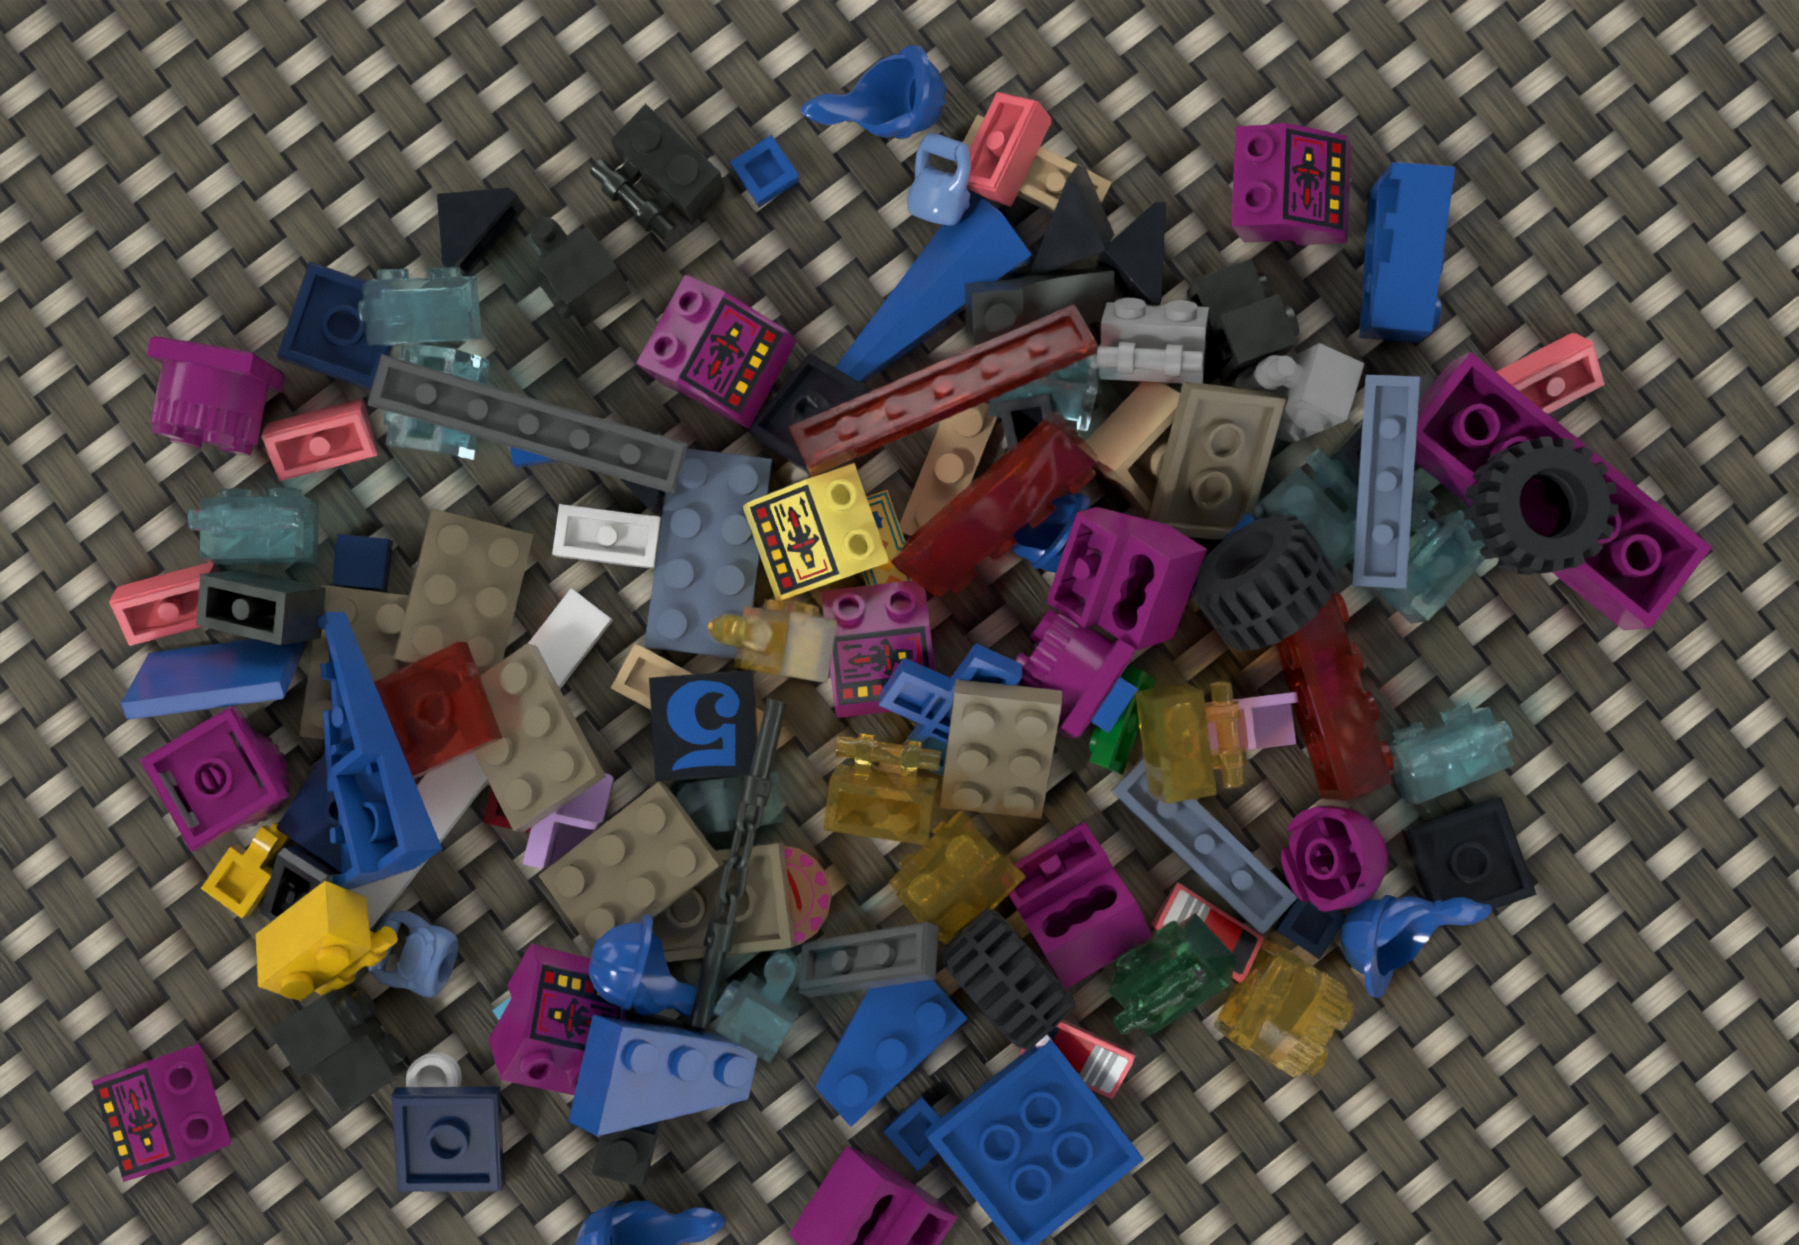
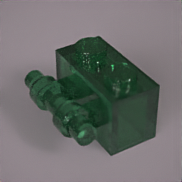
(1170, 975)

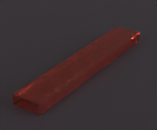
(943, 390)

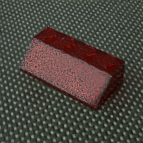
(996, 506)
(1333, 707)

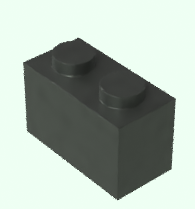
(260, 606)

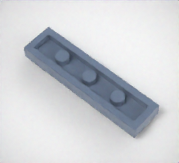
(1386, 481)
(1208, 851)

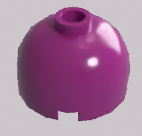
(1334, 857)

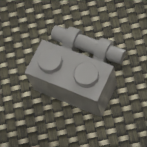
(1153, 341)
(1316, 387)

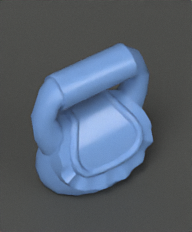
(939, 194)
(424, 959)

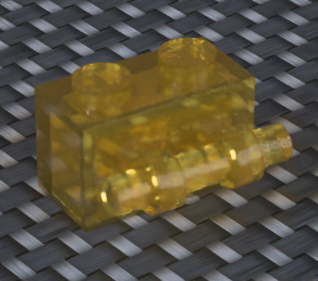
(779, 639)
(1178, 741)
(882, 801)
(955, 877)

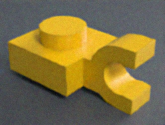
(243, 874)

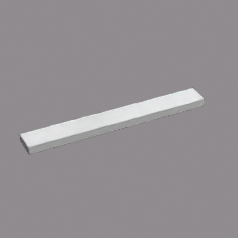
(452, 788)

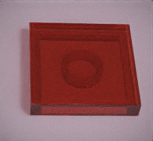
(438, 709)

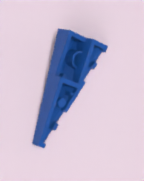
(933, 289)
(378, 803)

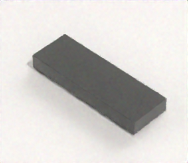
(869, 960)

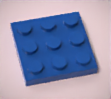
(1033, 1145)

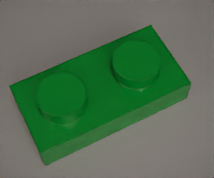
(1114, 748)

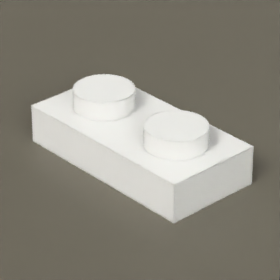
(606, 536)

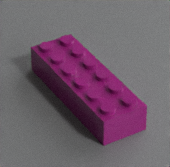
(1478, 413)

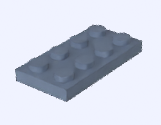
(706, 551)

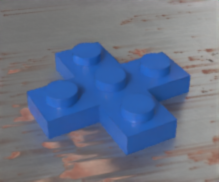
(928, 695)

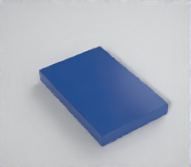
(211, 677)

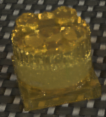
(1285, 1011)

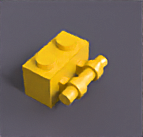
(319, 944)

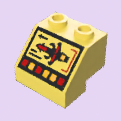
(815, 532)

